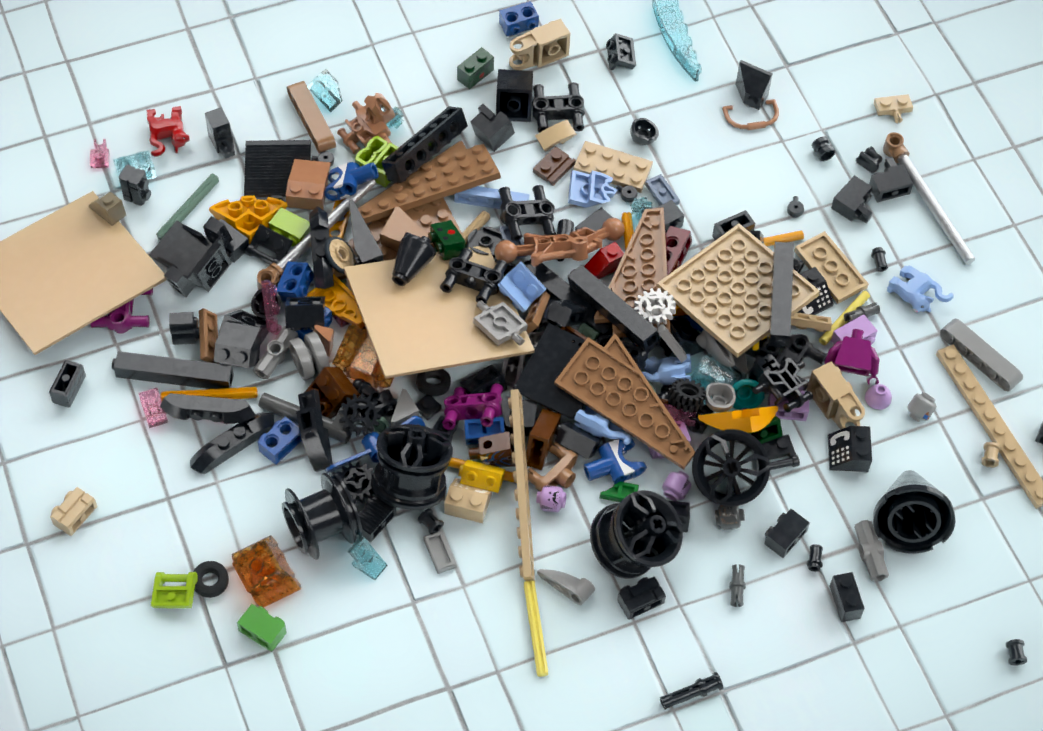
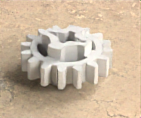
(655, 307)

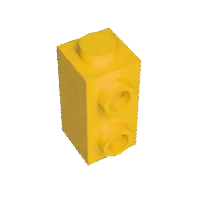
(481, 476)

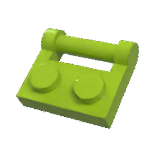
(173, 595)

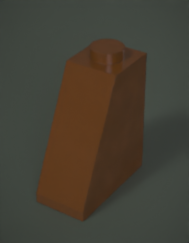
(542, 438)

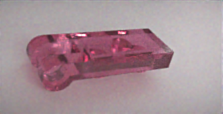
(271, 307)

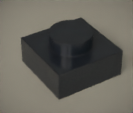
(428, 407)

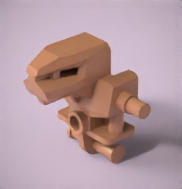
(369, 122)

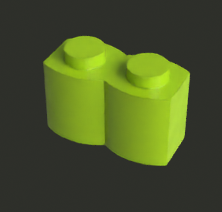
(371, 152)

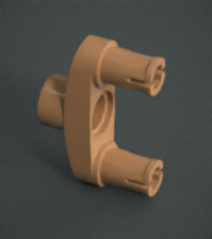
(560, 473)

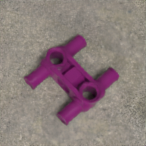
(123, 314)
(473, 406)

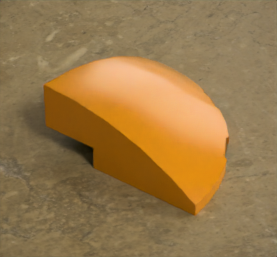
(247, 213)
(745, 420)

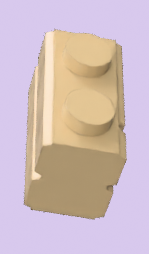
(73, 511)

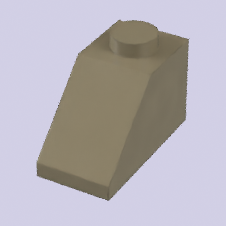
(109, 208)

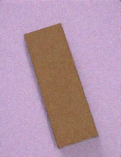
(536, 311)
(208, 335)

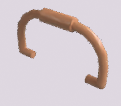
(755, 125)

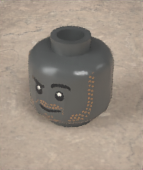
(729, 517)

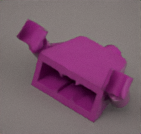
(855, 356)

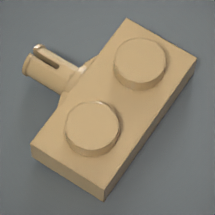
(893, 106)

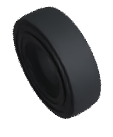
(433, 389)
(216, 589)

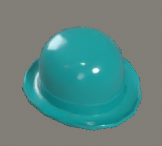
(744, 394)

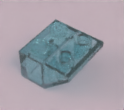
(711, 371)

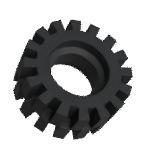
(687, 395)

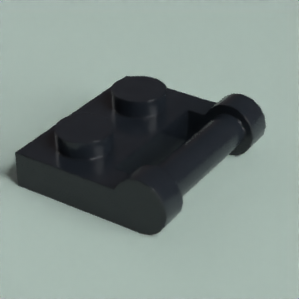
(271, 240)
(780, 448)

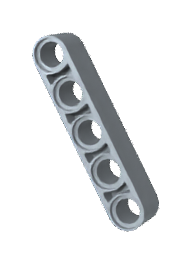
(981, 355)

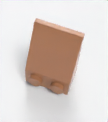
(307, 184)

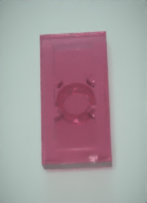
(151, 405)

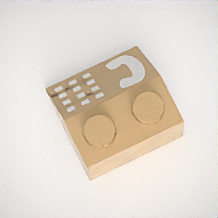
(467, 501)

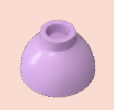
(878, 396)

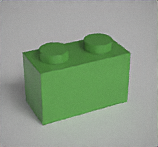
(262, 627)

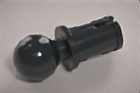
(366, 388)

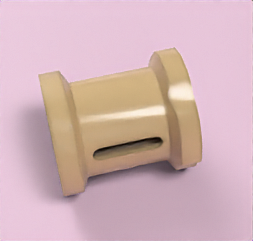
(991, 454)

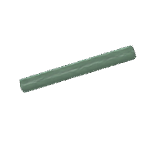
(189, 204)

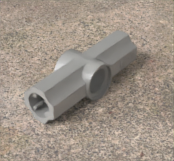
(270, 360)
(871, 550)

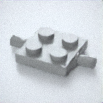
(500, 323)

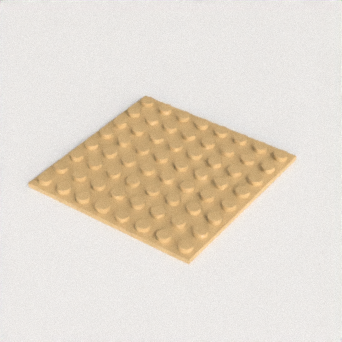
(70, 273)
(420, 325)

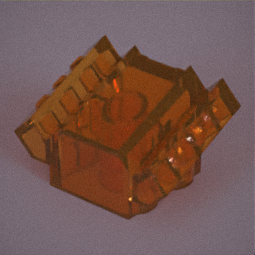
(359, 358)
(265, 572)

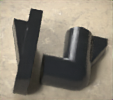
(869, 159)

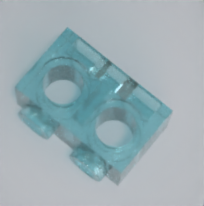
(139, 160)

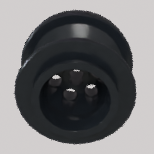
(322, 515)

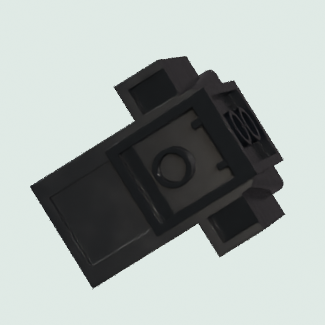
(192, 257)

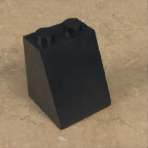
(514, 94)

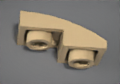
(555, 134)

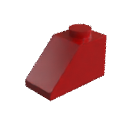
(605, 260)

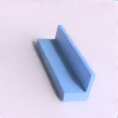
(486, 197)

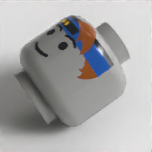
(921, 406)

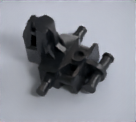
(780, 381)

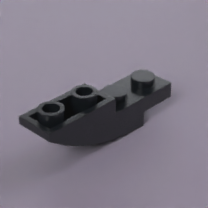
(312, 432)

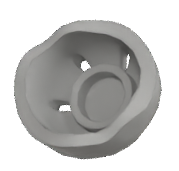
(720, 397)

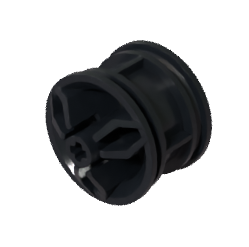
(411, 466)
(731, 467)
(636, 534)

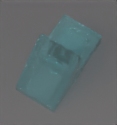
(366, 558)

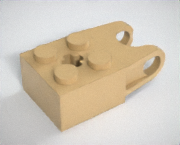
(541, 45)
(835, 395)

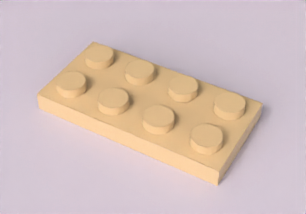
(622, 167)
(833, 265)

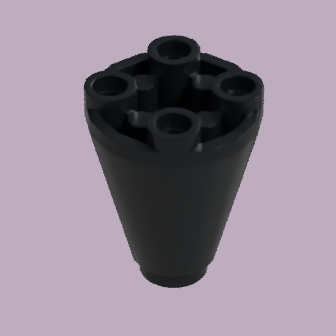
(412, 257)

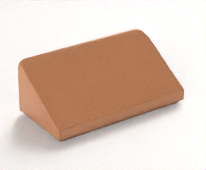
(326, 336)

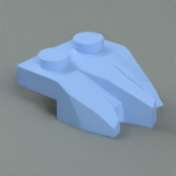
(590, 189)

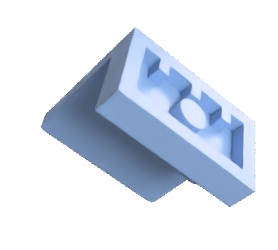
(521, 287)

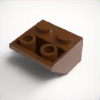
(333, 390)

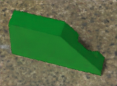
(619, 491)

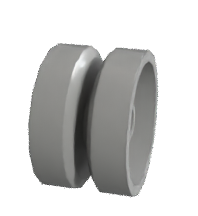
(308, 355)

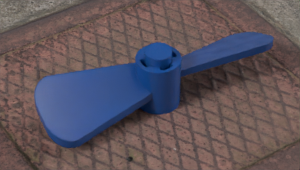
(369, 444)

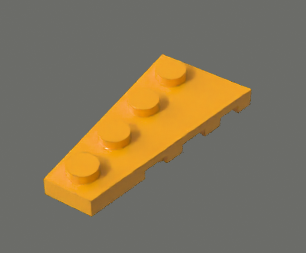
(340, 302)

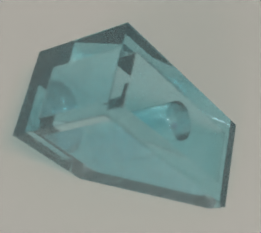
(326, 89)

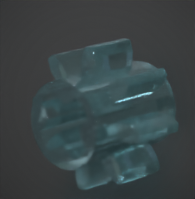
(397, 121)
(639, 206)

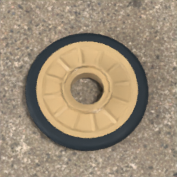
(332, 247)

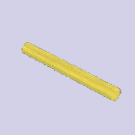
(535, 628)

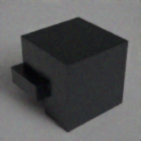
(492, 129)

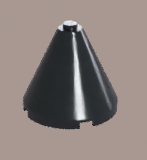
(913, 515)

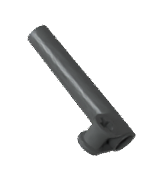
(285, 408)

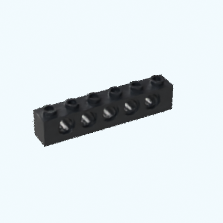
(424, 144)

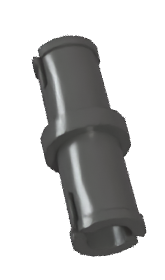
(868, 310)
(737, 585)

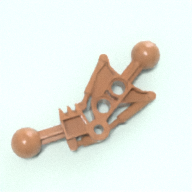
(560, 246)

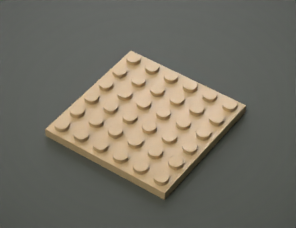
(731, 288)

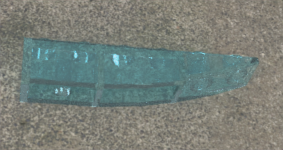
(676, 35)

